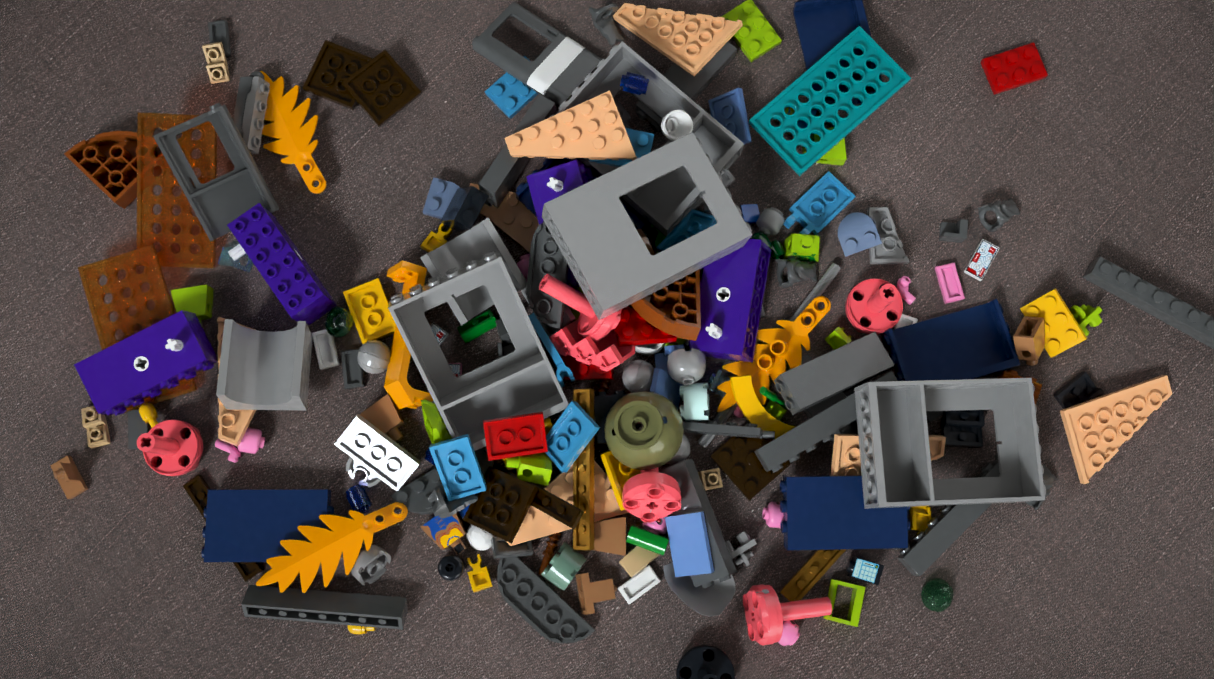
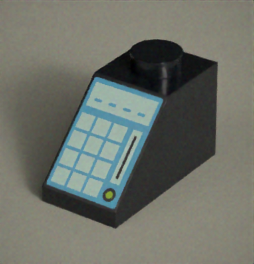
(864, 570)

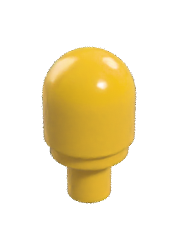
(148, 414)
(360, 629)

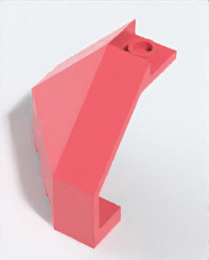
(603, 354)

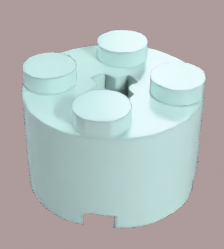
(696, 402)

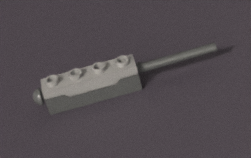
(251, 109)

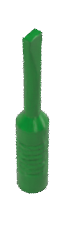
(770, 395)

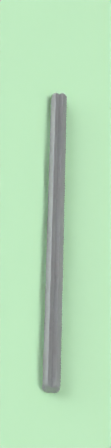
(817, 291)

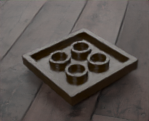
(330, 69)
(381, 88)
(742, 465)
(502, 506)

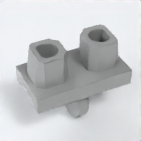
(745, 543)

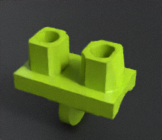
(1086, 315)

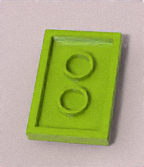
(756, 34)

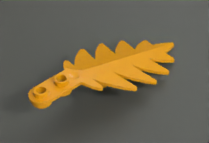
(293, 136)
(772, 358)
(327, 547)

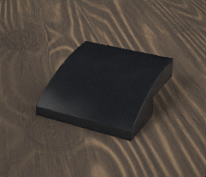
(1078, 391)
(963, 428)

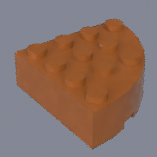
(111, 163)
(674, 307)

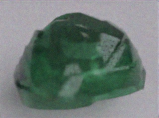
(338, 322)
(937, 594)

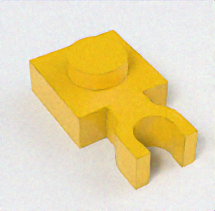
(435, 240)
(479, 576)

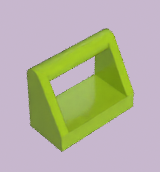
(855, 603)

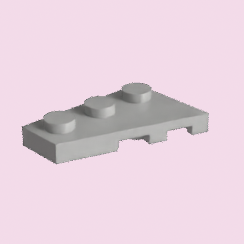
(891, 248)

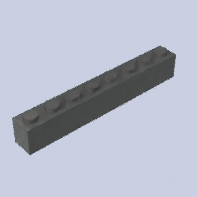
(1151, 300)
(811, 432)
(943, 530)
(325, 607)

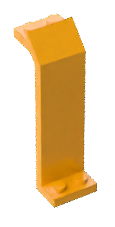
(396, 376)

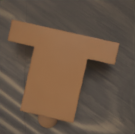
(69, 477)
(593, 592)

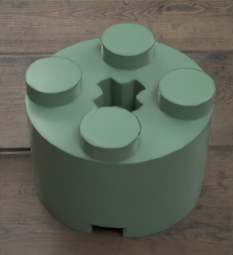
(564, 566)

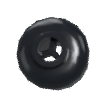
(457, 564)

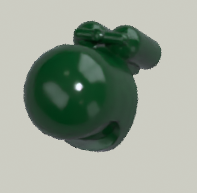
(776, 248)

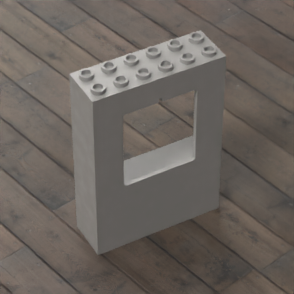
(674, 195)
(605, 245)
(501, 388)
(897, 447)

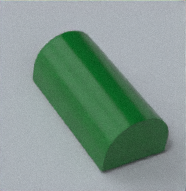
(477, 326)
(647, 540)

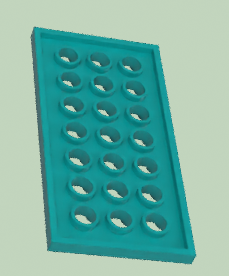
(829, 112)

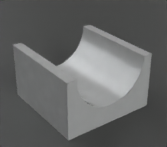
(466, 247)
(264, 368)

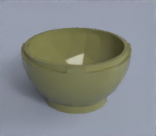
(653, 443)

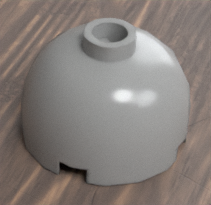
(686, 366)
(370, 564)

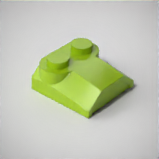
(434, 423)

